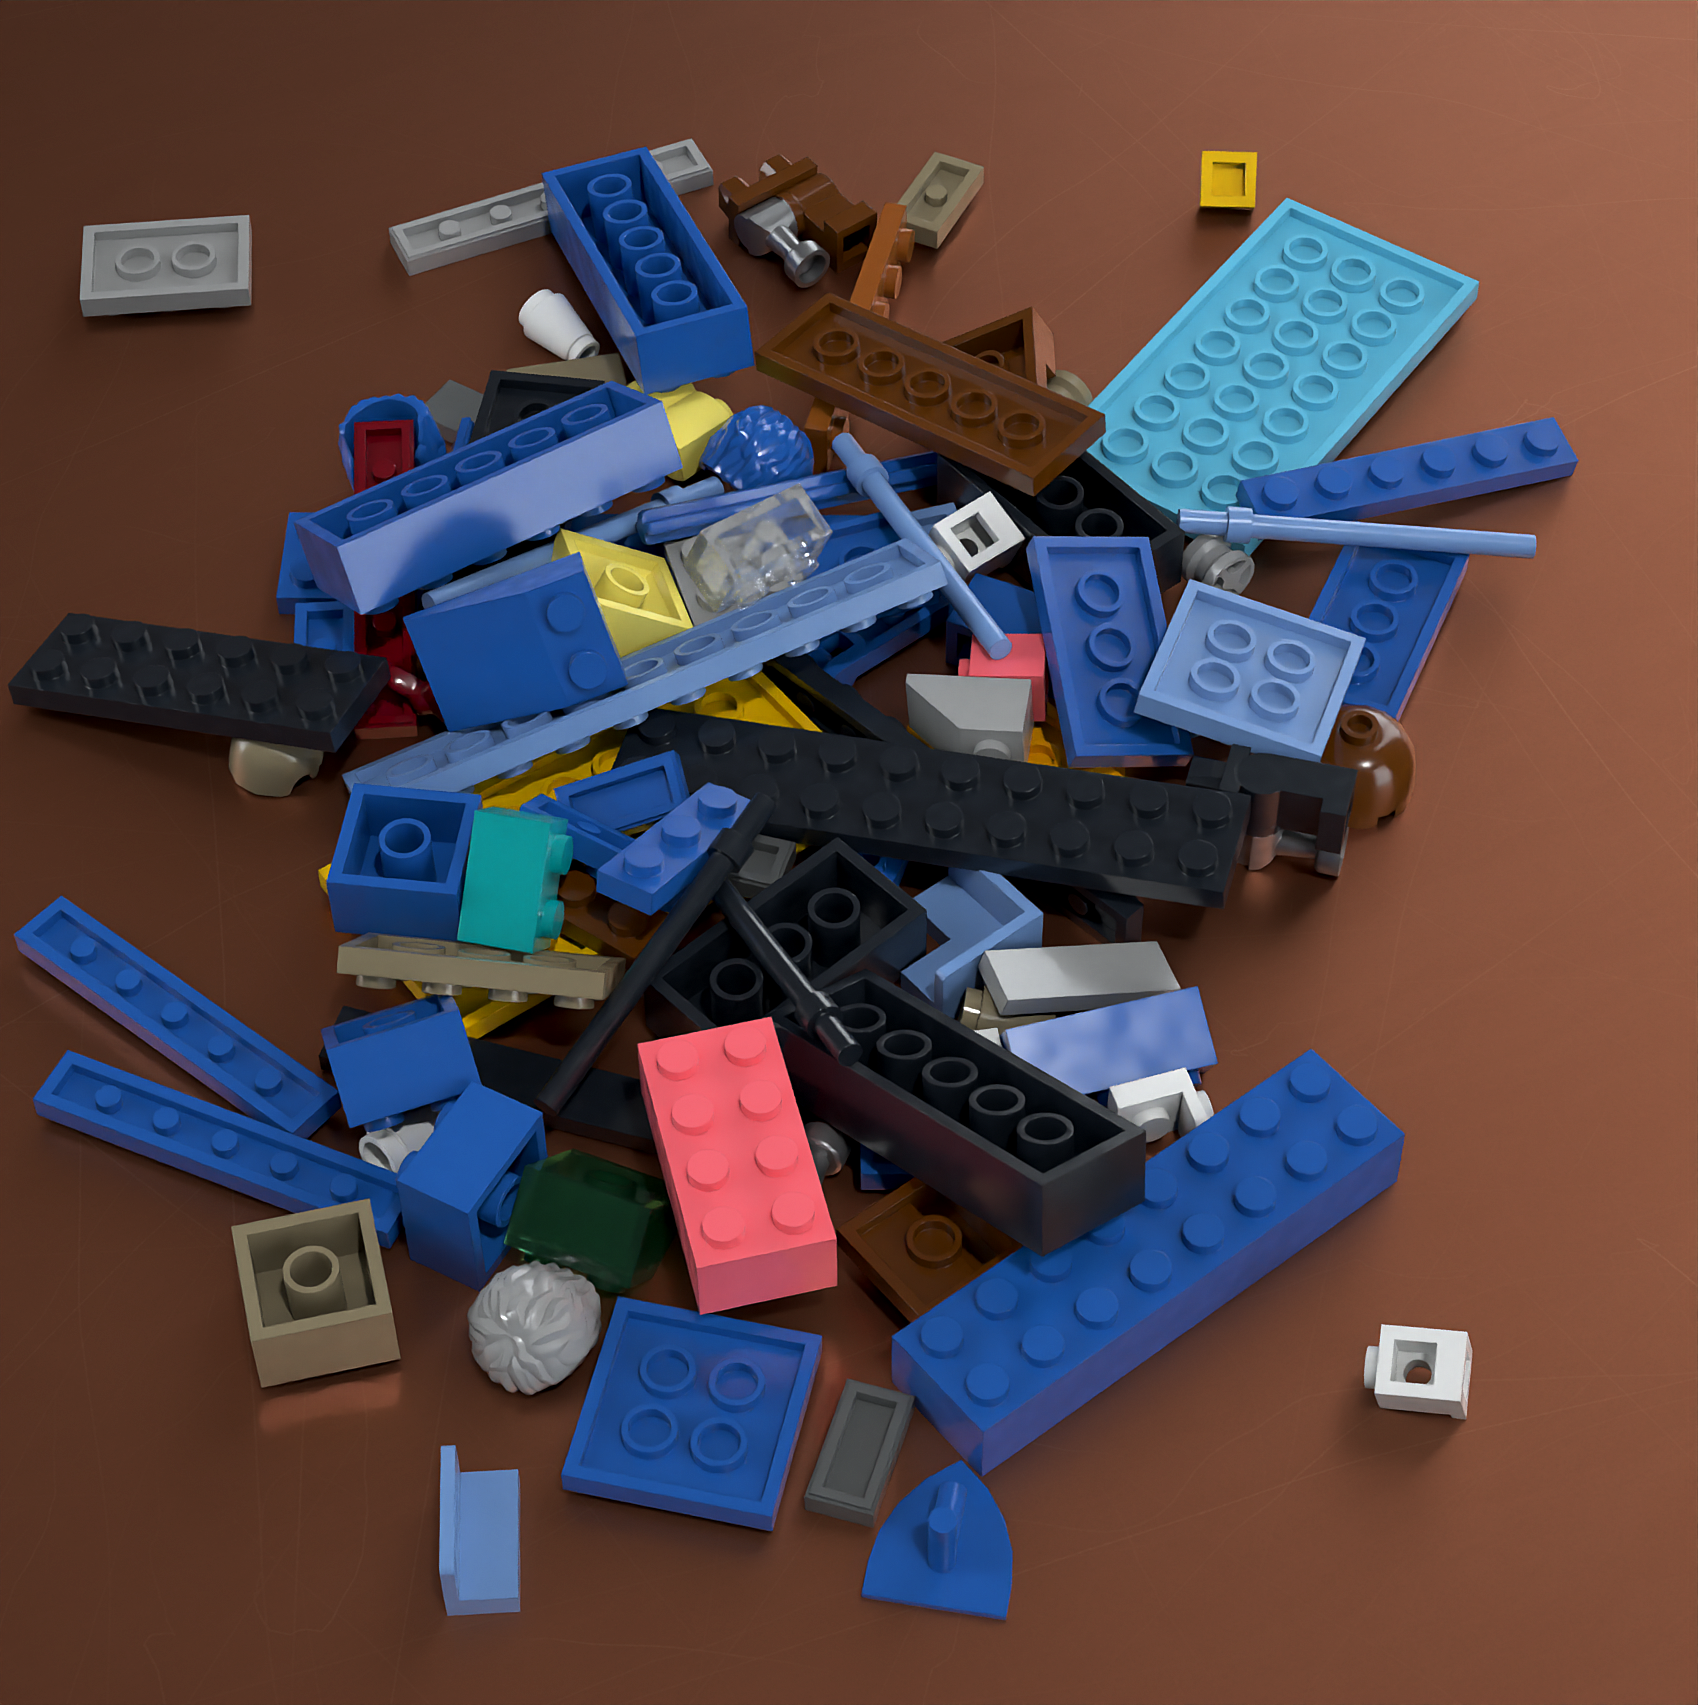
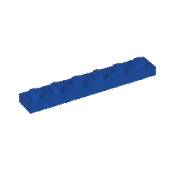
(1415, 474)
(177, 1020)
(214, 1142)

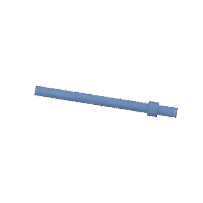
(871, 481)
(1241, 525)
(607, 530)

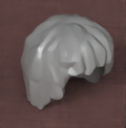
(534, 1326)

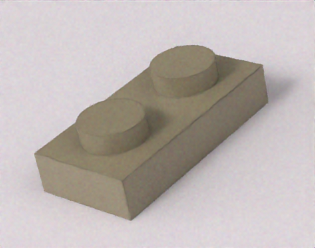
(940, 197)

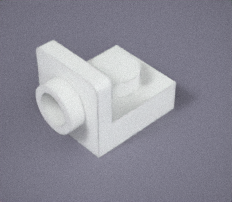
(1161, 1103)

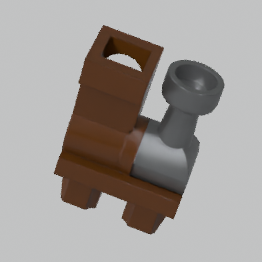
(801, 204)

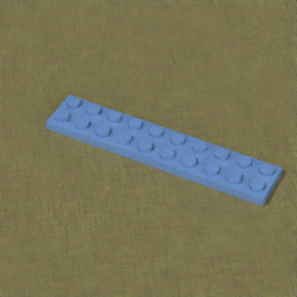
(673, 671)

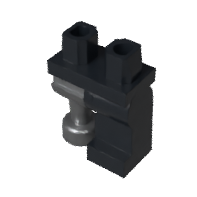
(1295, 805)

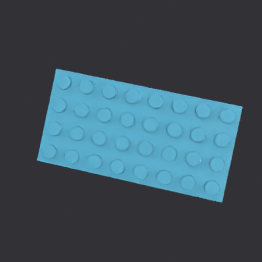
(1274, 361)

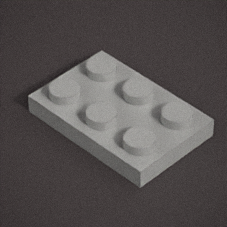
(166, 265)

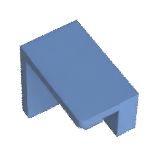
(966, 917)

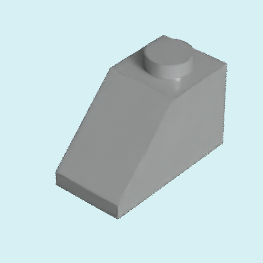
(972, 714)

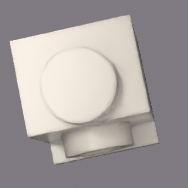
(982, 531)
(1440, 1351)

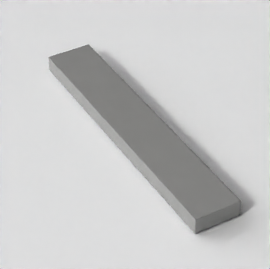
(517, 216)

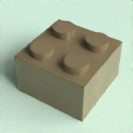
(315, 1293)

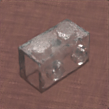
(758, 549)

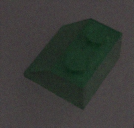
(592, 1219)

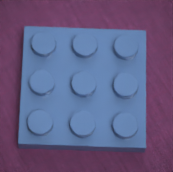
(1250, 674)

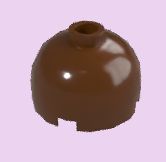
(1384, 758)

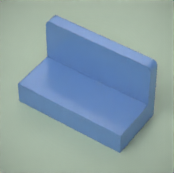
(479, 1538)

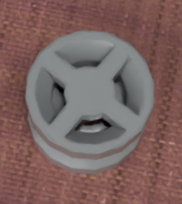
(1216, 564)

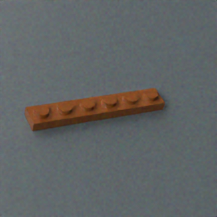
(876, 283)

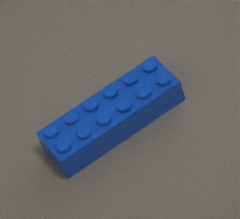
(648, 271)
(488, 497)

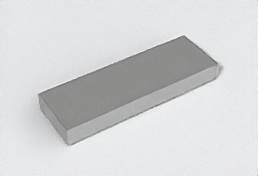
(1075, 976)

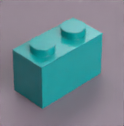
(514, 880)

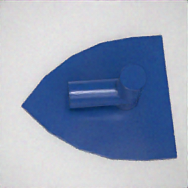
(944, 1549)

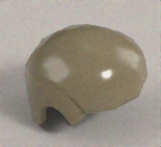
(271, 767)

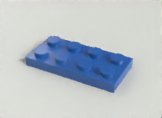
(1398, 606)
(1100, 638)

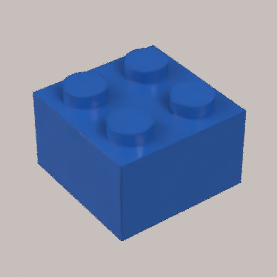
(402, 862)
(400, 1061)
(466, 1182)

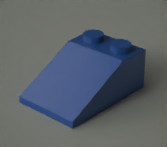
(517, 647)

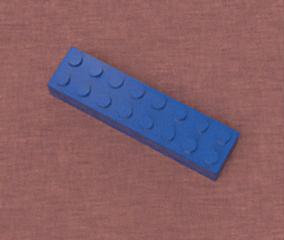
(1215, 1218)

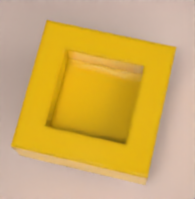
(1228, 179)

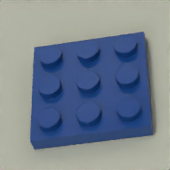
(693, 1413)

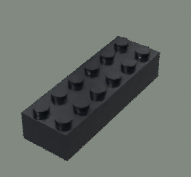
(967, 1116)

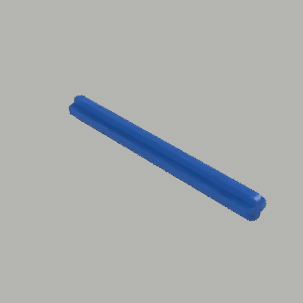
(824, 489)

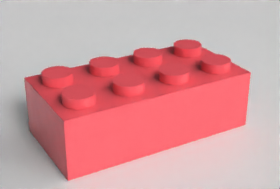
(737, 1166)

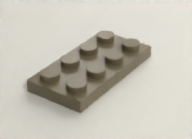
(453, 965)

